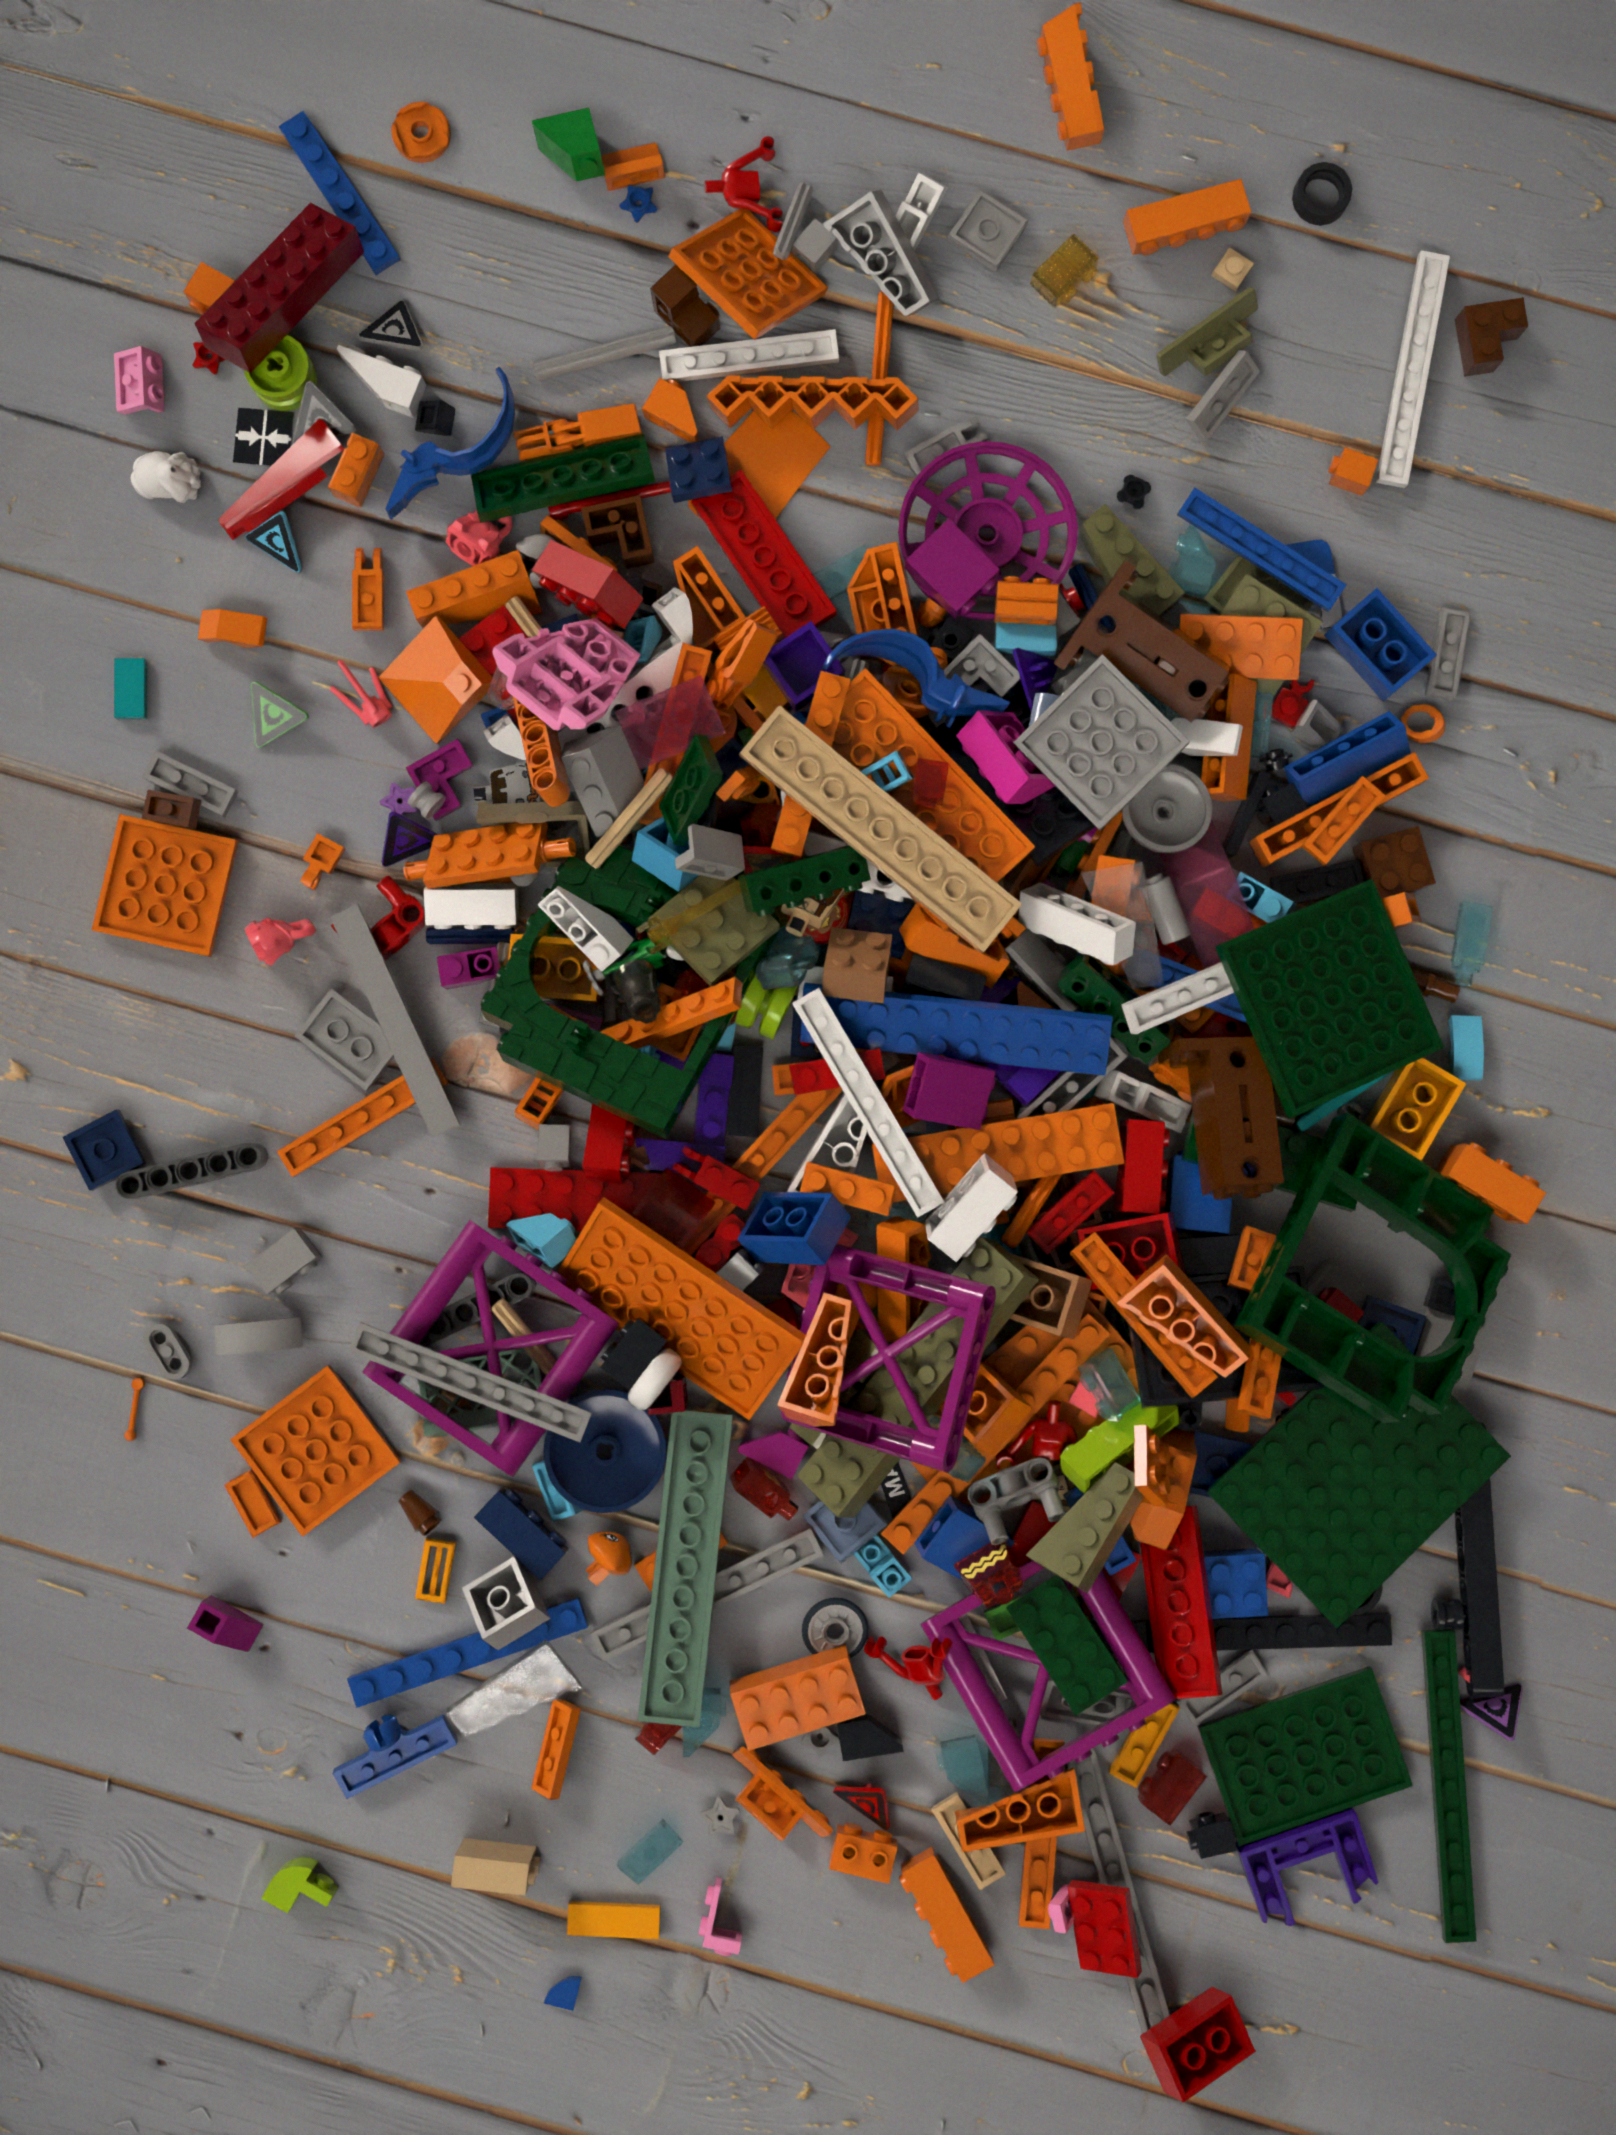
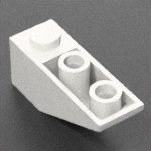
(394, 386)
(588, 927)

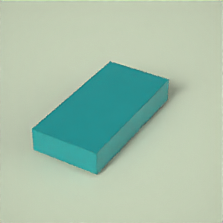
(130, 688)

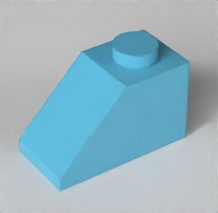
(544, 1237)

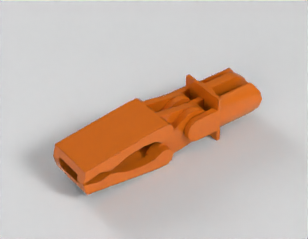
(595, 428)
(739, 664)

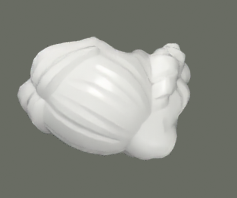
(166, 476)

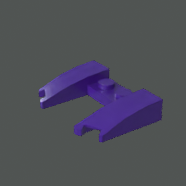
(1020, 1081)
(709, 1117)
(1333, 1833)

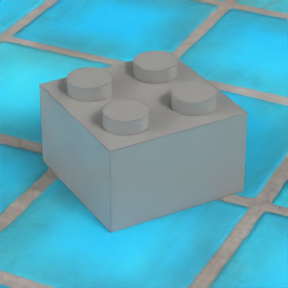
(505, 1603)

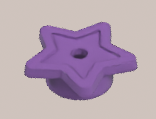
(395, 793)

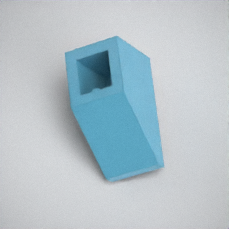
(1263, 900)

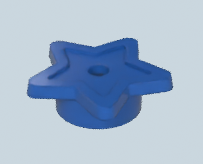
(638, 194)

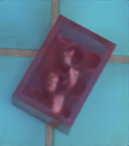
(668, 721)

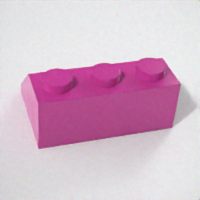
(989, 741)

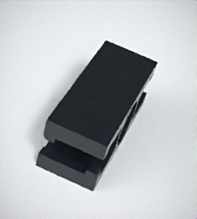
(940, 979)

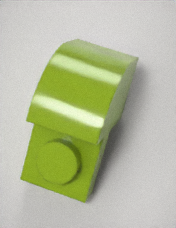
(298, 1878)

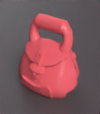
(475, 540)
(275, 937)

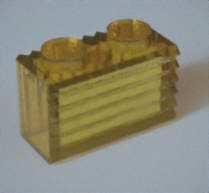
(1065, 271)

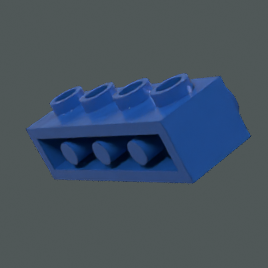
(1374, 746)

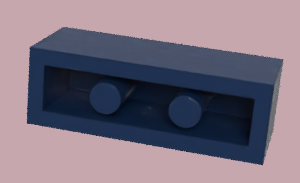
(522, 1532)

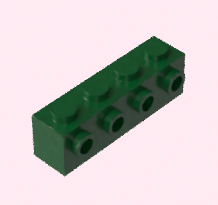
(803, 878)
(1102, 993)

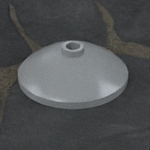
(1186, 807)

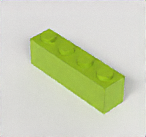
(1112, 1443)

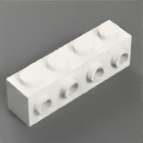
(1077, 923)

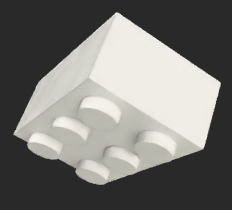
(971, 1208)

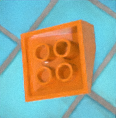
(437, 679)

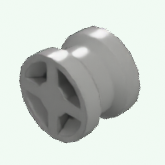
(426, 800)

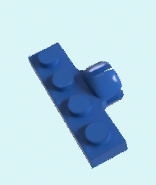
(393, 1752)

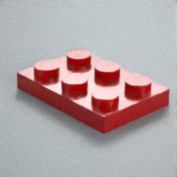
(1104, 1928)

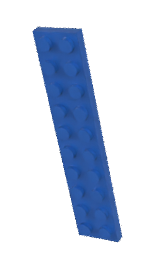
(975, 1031)

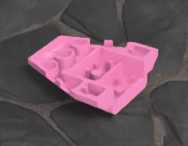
(567, 673)

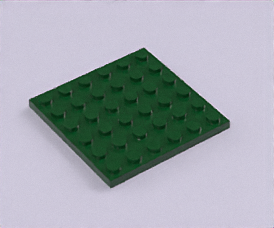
(1329, 998)

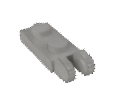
(924, 453)

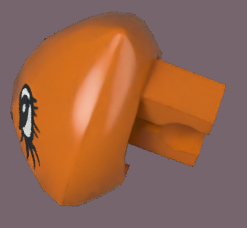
(611, 1555)

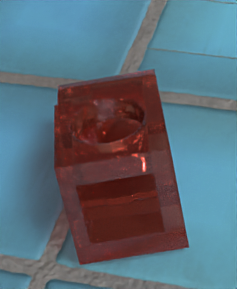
(655, 1735)

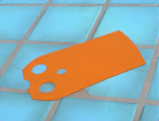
(774, 458)

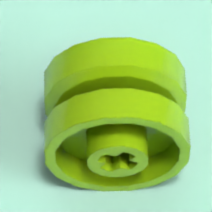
(283, 375)
(770, 1003)

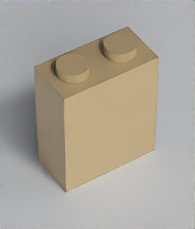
(495, 1866)

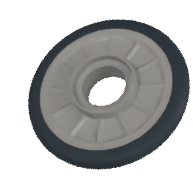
(835, 1611)

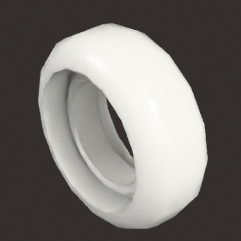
(654, 1379)

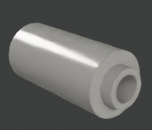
(1166, 909)

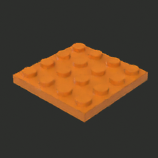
(742, 275)
(165, 885)
(316, 1450)

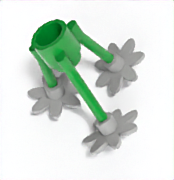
(641, 953)

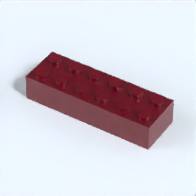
(279, 287)

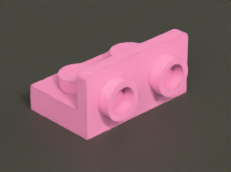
(138, 380)

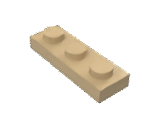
(981, 1863)

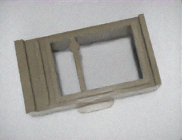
(539, 812)

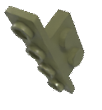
(1212, 339)

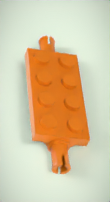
(488, 854)

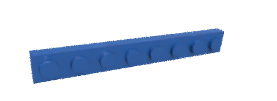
(459, 1656)

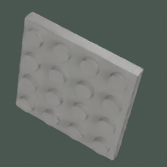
(1101, 742)

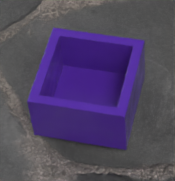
(797, 664)

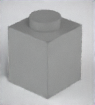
(815, 246)
(554, 1147)

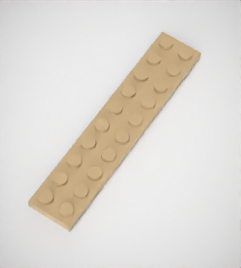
(880, 829)

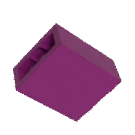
(952, 569)
(949, 1091)

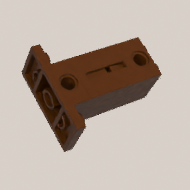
(1147, 648)
(1230, 1114)

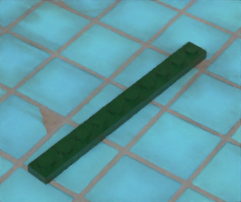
(1448, 1786)

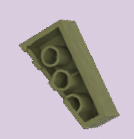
(1110, 544)
(1090, 1529)

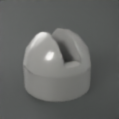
(1354, 1106)

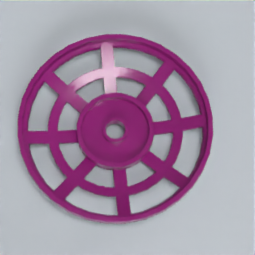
(994, 513)

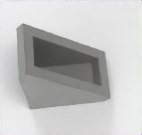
(1317, 726)

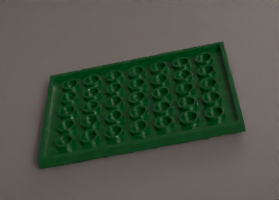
(1352, 1496)

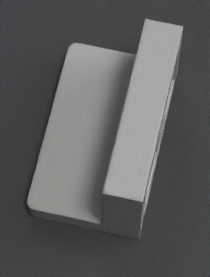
(712, 853)

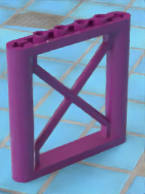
(963, 1299)
(587, 1335)
(1015, 1754)

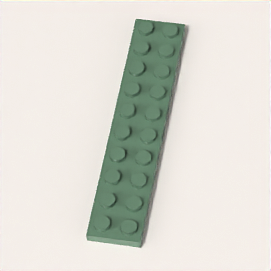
(685, 1568)

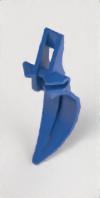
(428, 459)
(908, 650)

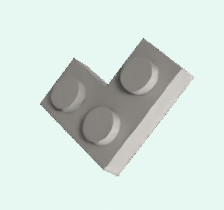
(985, 663)

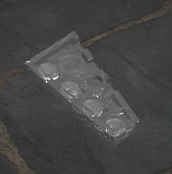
(1126, 893)
(525, 1682)

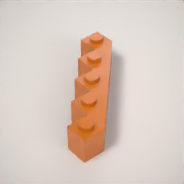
(813, 399)

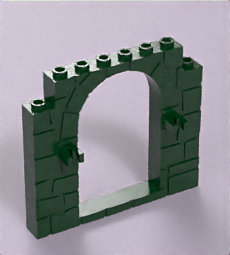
(571, 1052)
(1336, 1347)

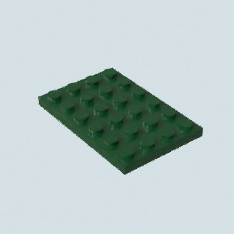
(1304, 1755)

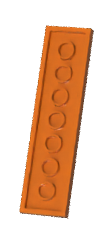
(1022, 1146)

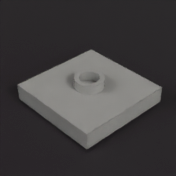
(987, 230)

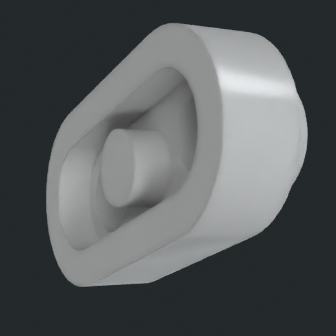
(165, 1353)

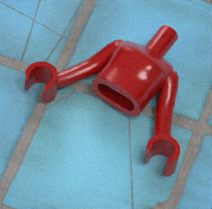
(742, 187)
(1048, 1437)
(921, 1664)

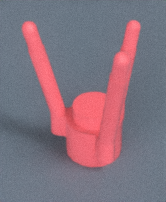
(374, 711)

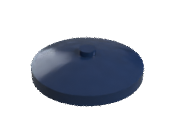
(614, 1461)

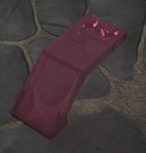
(1208, 895)

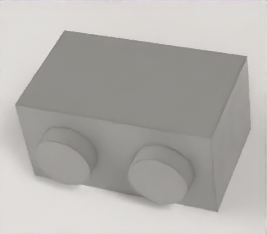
(284, 1261)

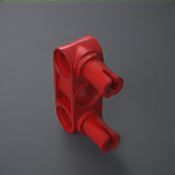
(394, 930)

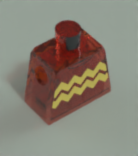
(755, 1482)
(991, 1574)

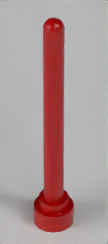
(562, 510)

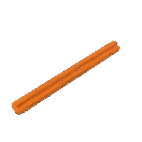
(879, 371)
(1034, 1201)

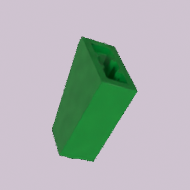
(570, 143)

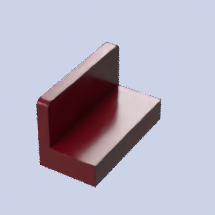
(678, 1395)

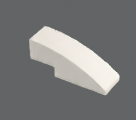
(920, 207)
(1209, 737)
(1143, 1100)

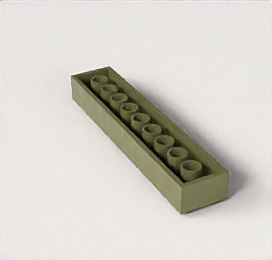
(849, 1473)

